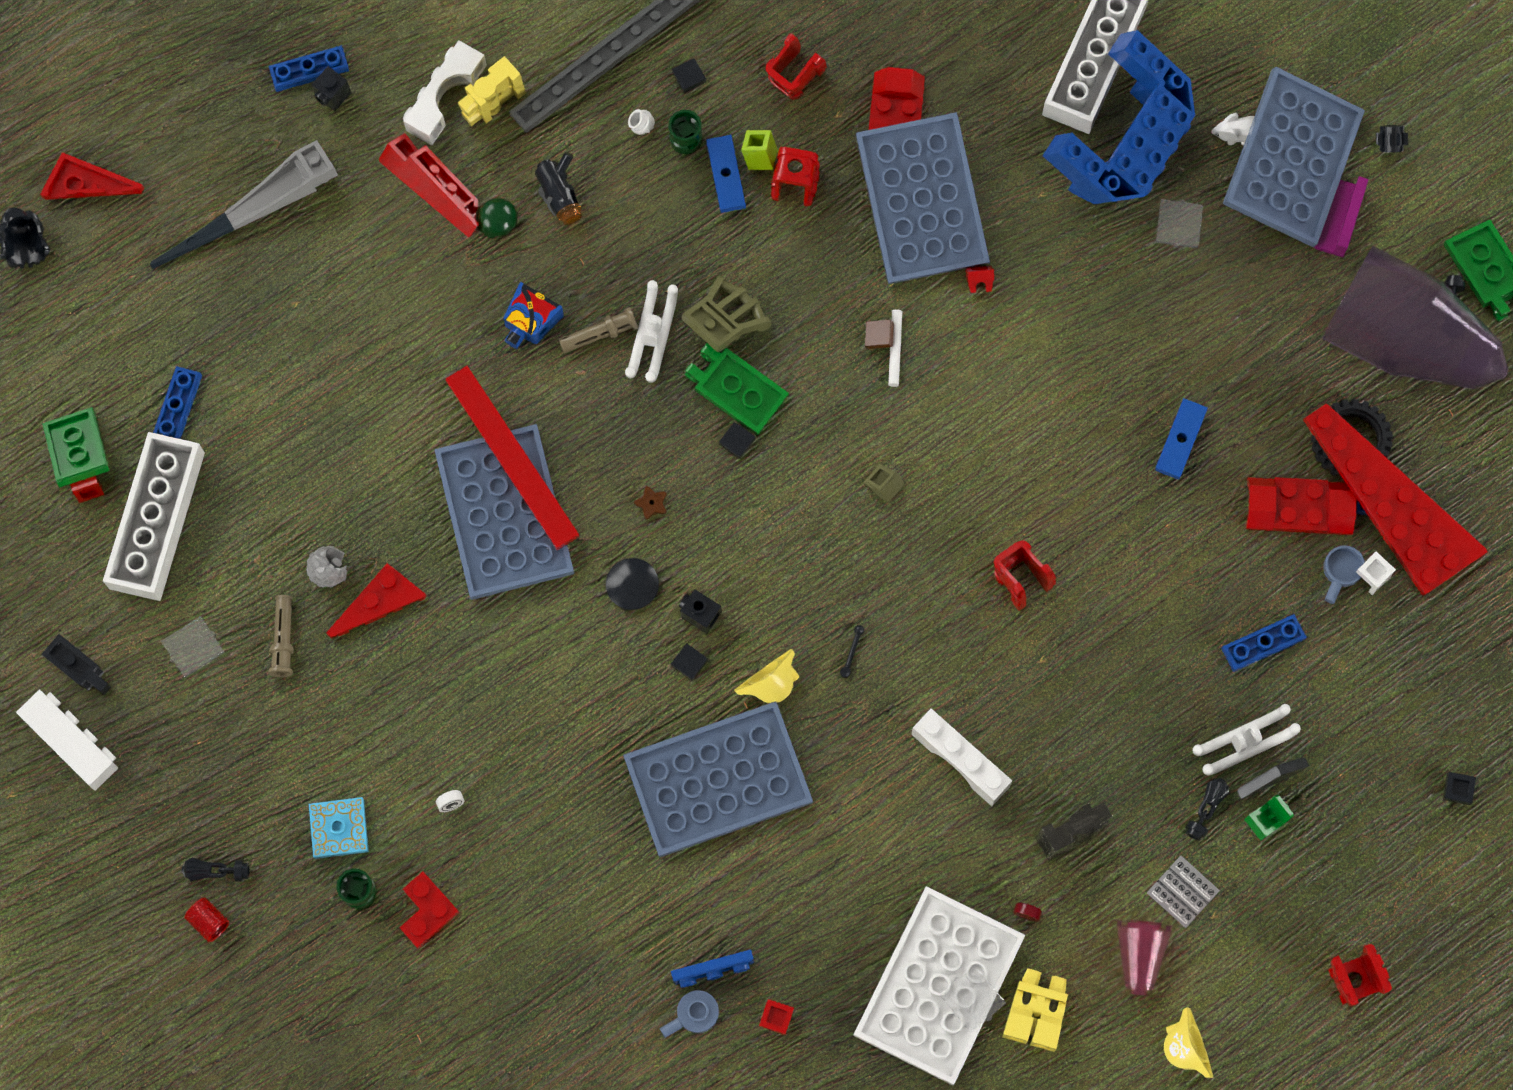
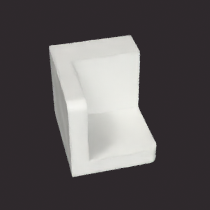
(1375, 572)

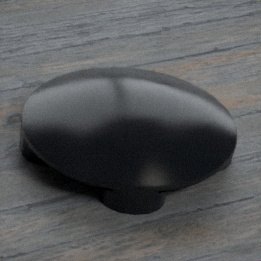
(632, 584)

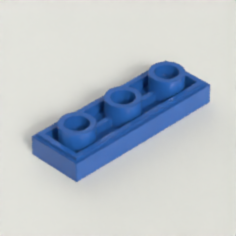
(294, 71)
(724, 161)
(183, 391)
(1187, 427)
(1250, 650)
(713, 969)

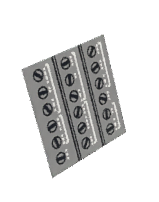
(1183, 891)

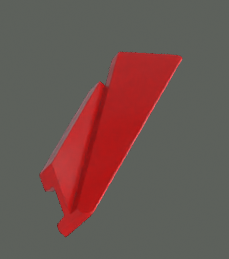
(432, 182)

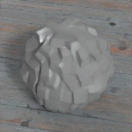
(324, 567)

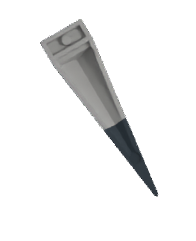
(285, 185)

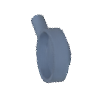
(1341, 569)
(695, 1013)

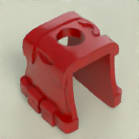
(774, 67)
(807, 177)
(1010, 558)
(1369, 967)

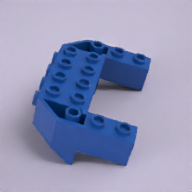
(1148, 141)

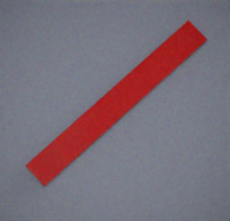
(512, 458)

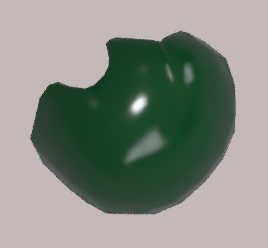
(497, 217)

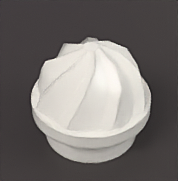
(641, 121)

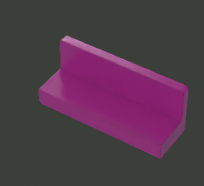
(1342, 217)

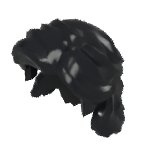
(22, 238)

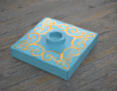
(338, 828)

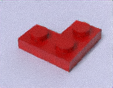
(433, 913)

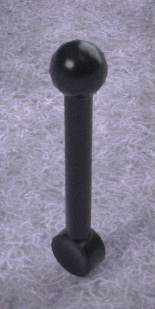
(845, 671)

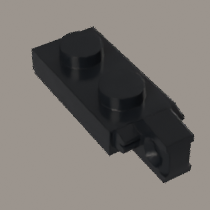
(75, 664)

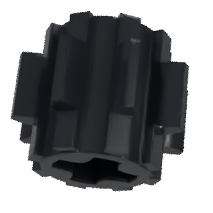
(1391, 138)

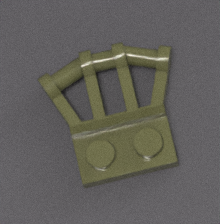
(716, 325)

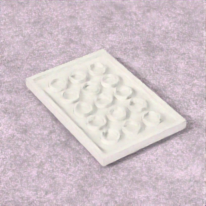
(935, 948)

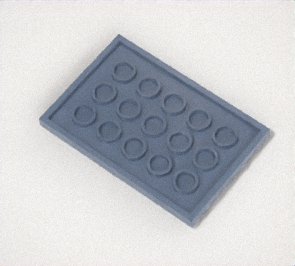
(1293, 157)
(922, 198)
(493, 526)
(717, 779)

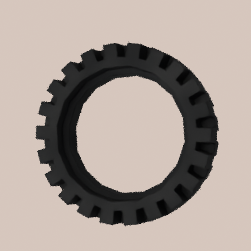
(1369, 415)

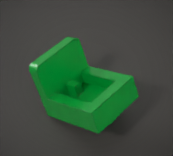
(1269, 817)

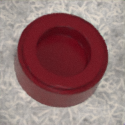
(1027, 912)

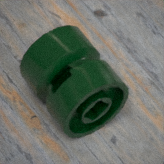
(685, 131)
(356, 888)

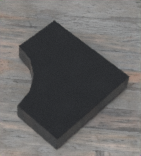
(1272, 776)

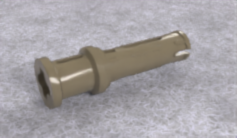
(609, 327)
(282, 649)

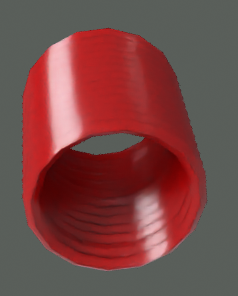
(206, 919)

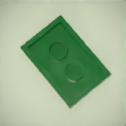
(75, 447)

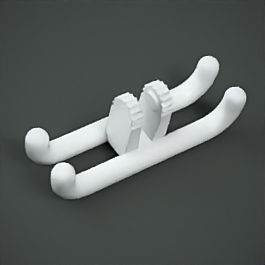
(652, 331)
(1247, 740)

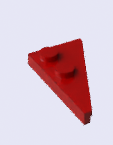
(81, 179)
(383, 595)

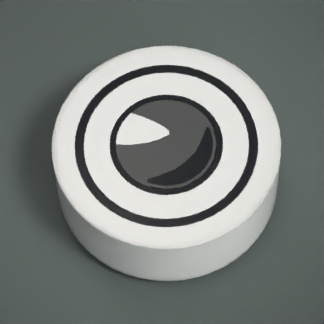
(450, 801)

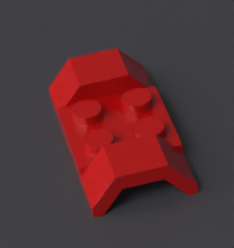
(896, 97)
(1300, 506)

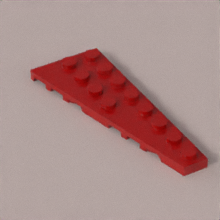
(1411, 523)

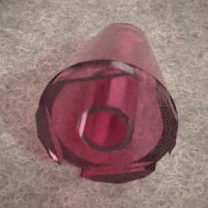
(1142, 953)

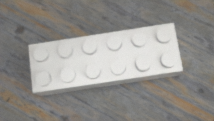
(1087, 66)
(154, 516)

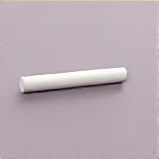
(894, 365)

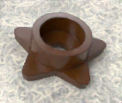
(657, 507)

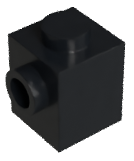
(331, 89)
(700, 611)

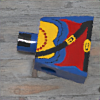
(530, 316)

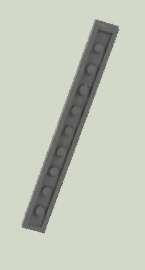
(597, 61)

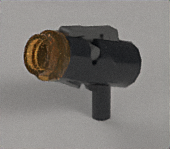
(556, 190)

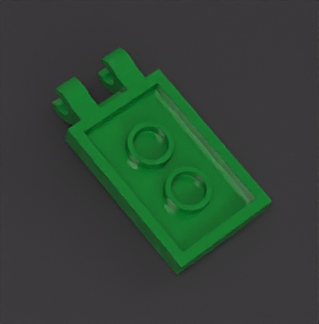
(1485, 265)
(737, 388)

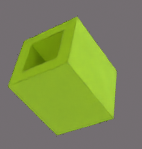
(759, 150)

